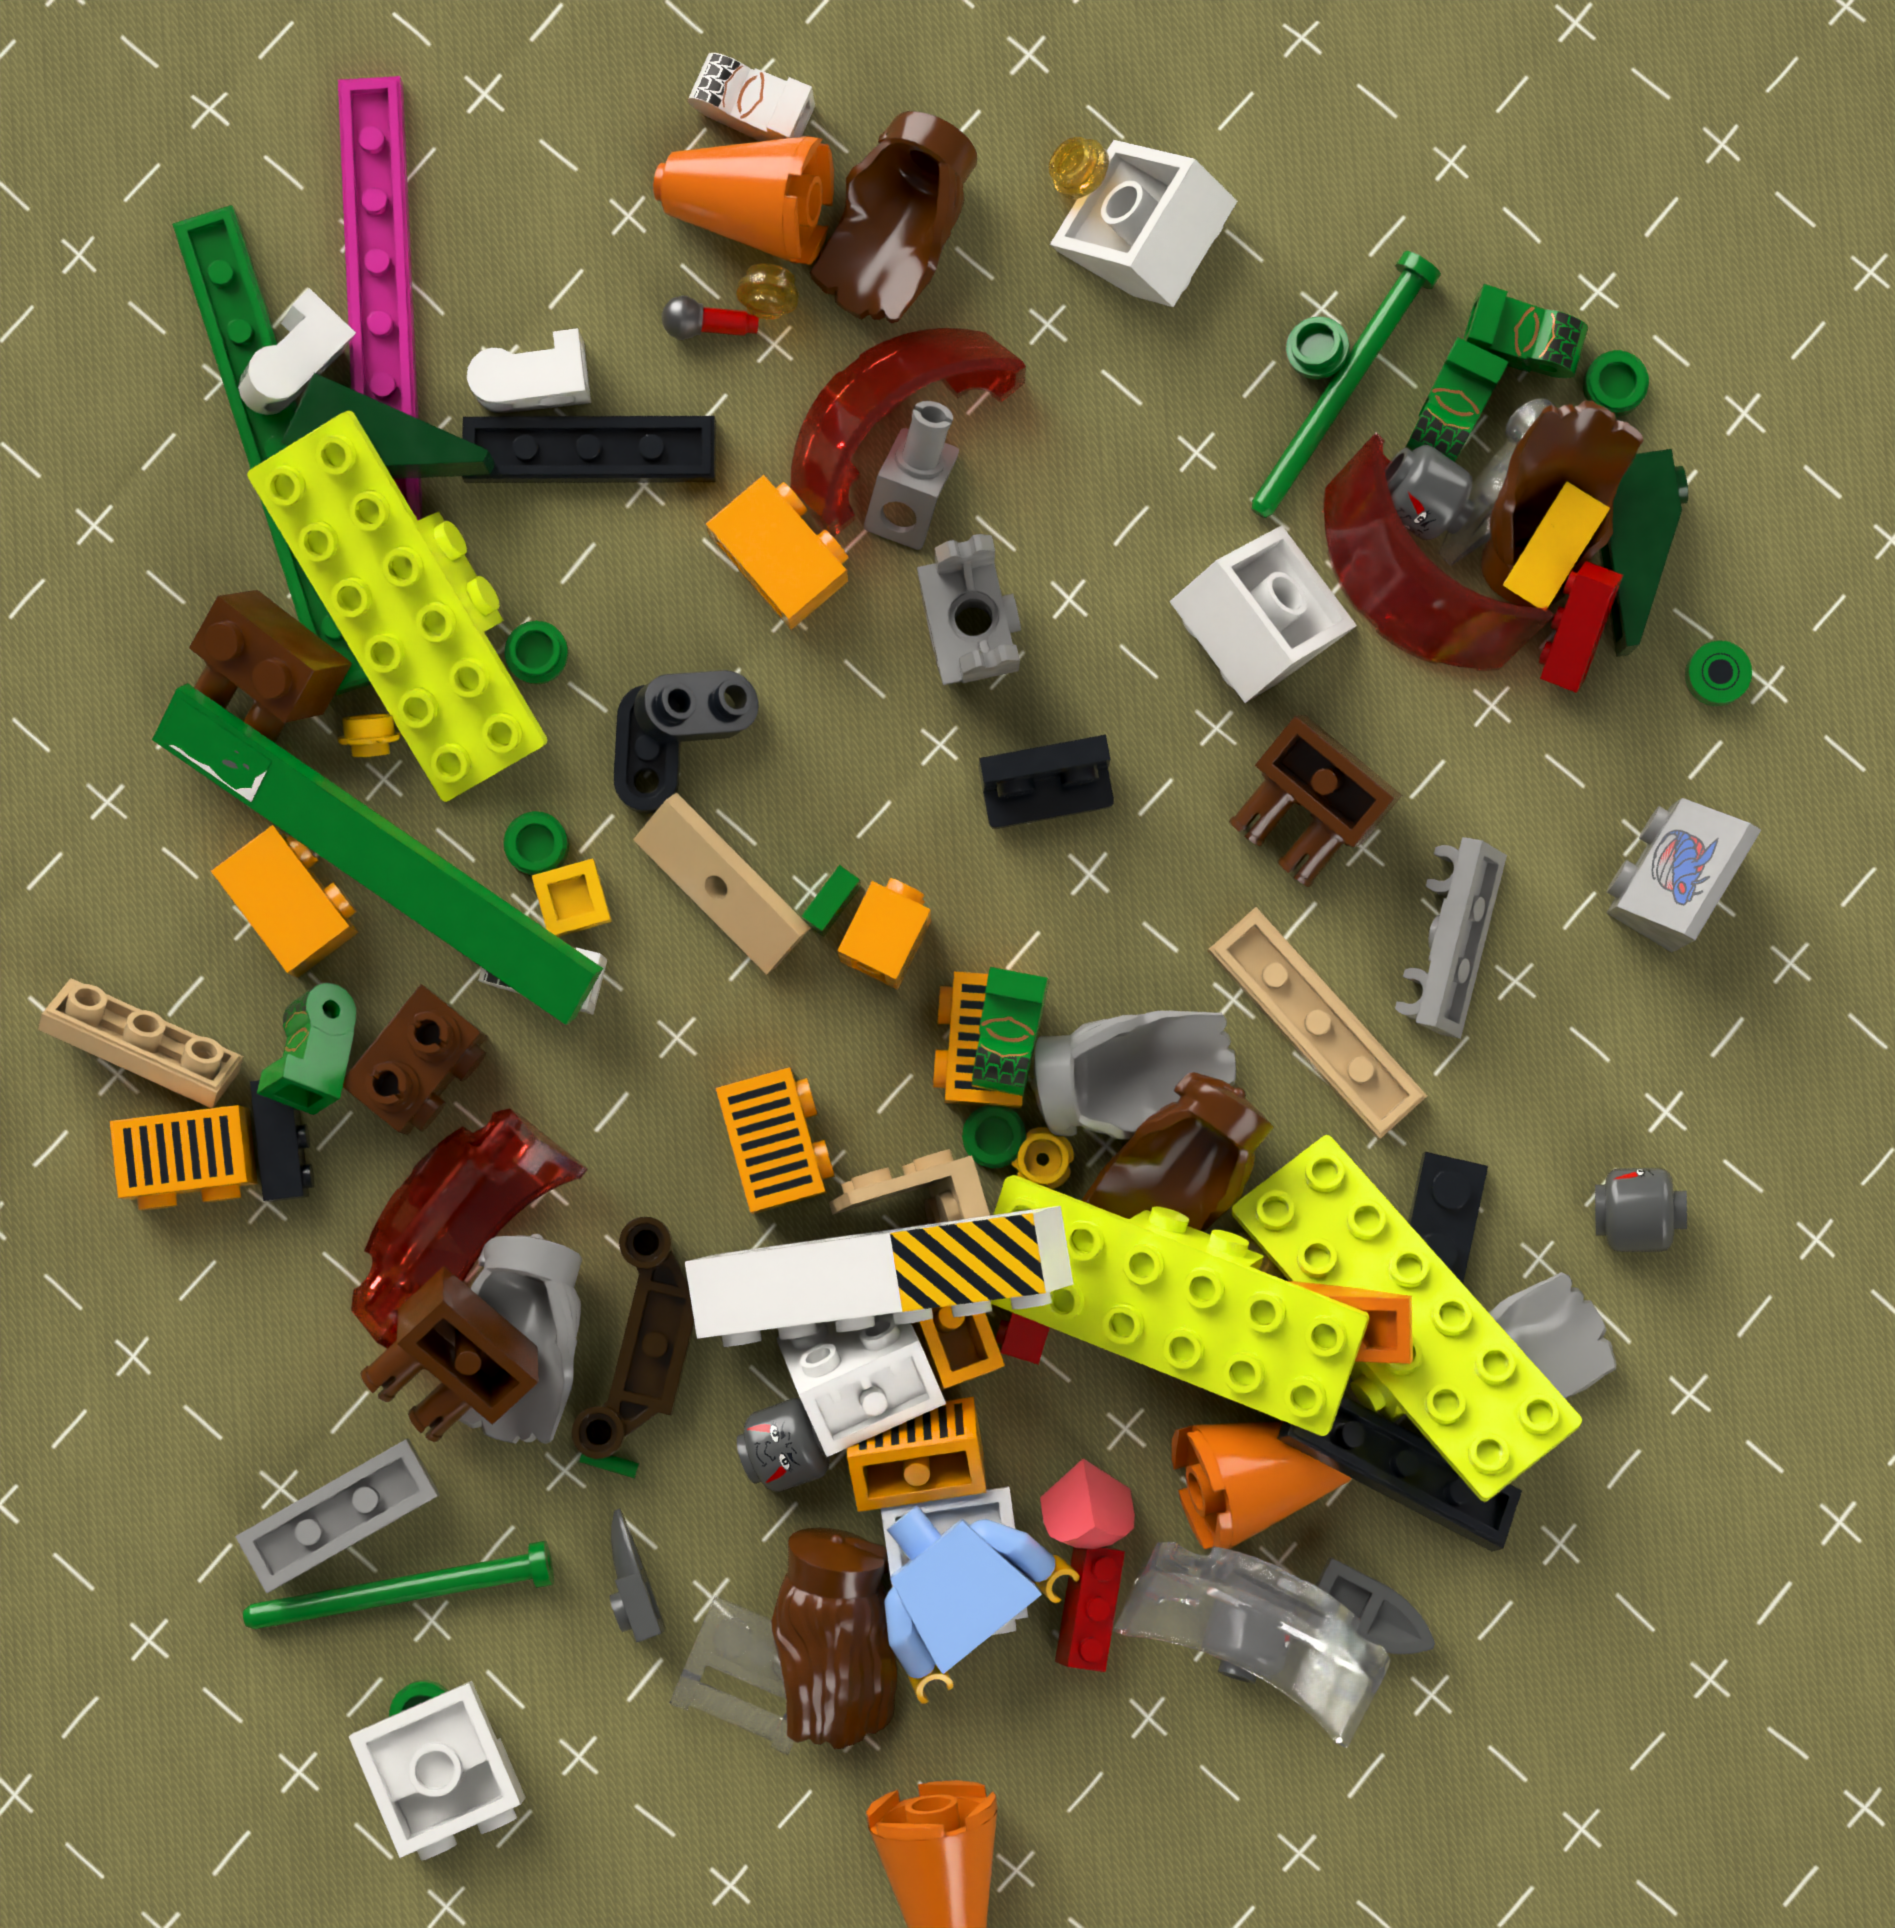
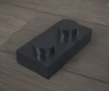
(1448, 1207)

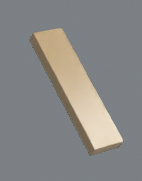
(1317, 1023)

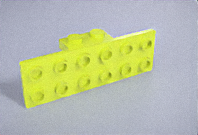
(401, 603)
(1196, 1308)
(1467, 1377)

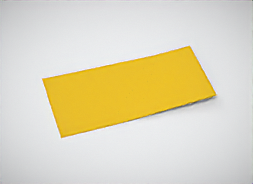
(1556, 546)

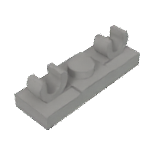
(1456, 936)
(337, 1515)

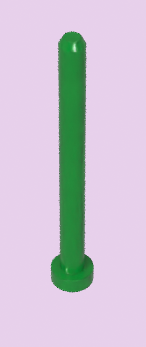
(1415, 274)
(534, 1565)

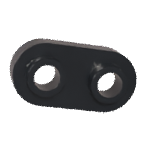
(701, 704)
(638, 754)

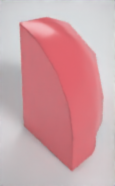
(1087, 1508)

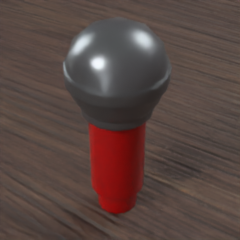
(687, 318)

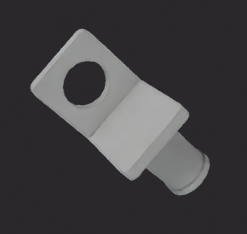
(914, 474)

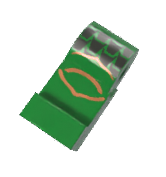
(1525, 334)
(1457, 398)
(1008, 1030)
(315, 1052)

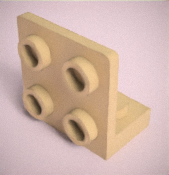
(951, 1183)

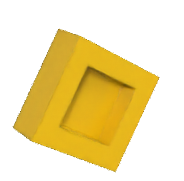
(572, 898)

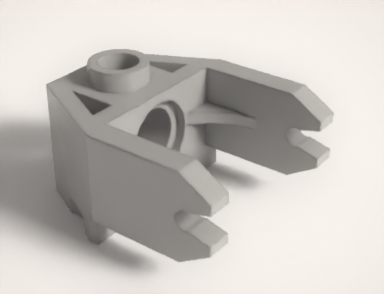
(961, 580)

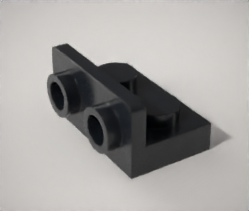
(1046, 782)

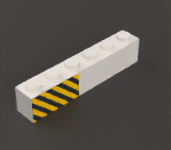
(879, 1274)

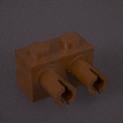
(269, 657)
(1326, 779)
(416, 1062)
(465, 1346)

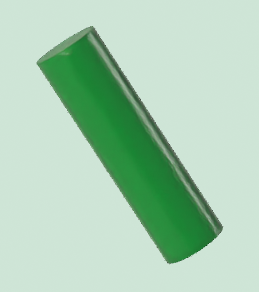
(613, 1464)

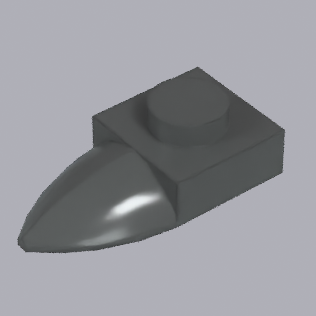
(635, 1602)
(1384, 1614)

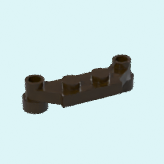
(652, 1344)

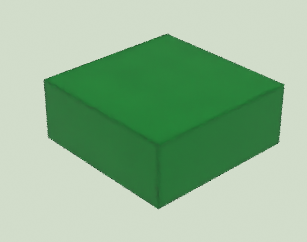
(831, 900)

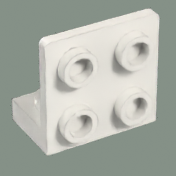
(860, 1380)

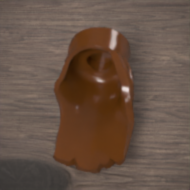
(896, 217)
(1561, 446)
(1186, 1155)
(834, 1638)

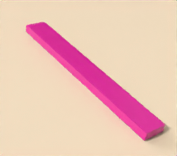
(379, 248)

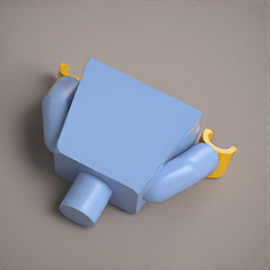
(960, 1590)

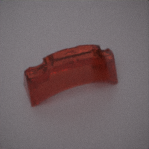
(875, 387)
(1404, 590)
(453, 1208)

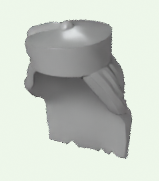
(1126, 1068)
(534, 1290)
(1558, 1333)

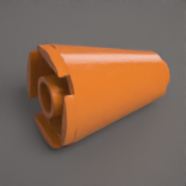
(753, 193)
(1244, 1479)
(938, 1852)

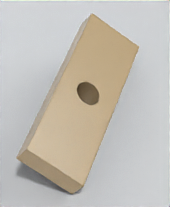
(721, 883)
(141, 1042)

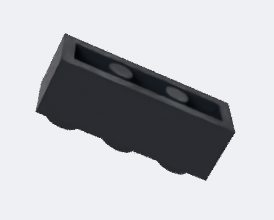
(281, 1149)

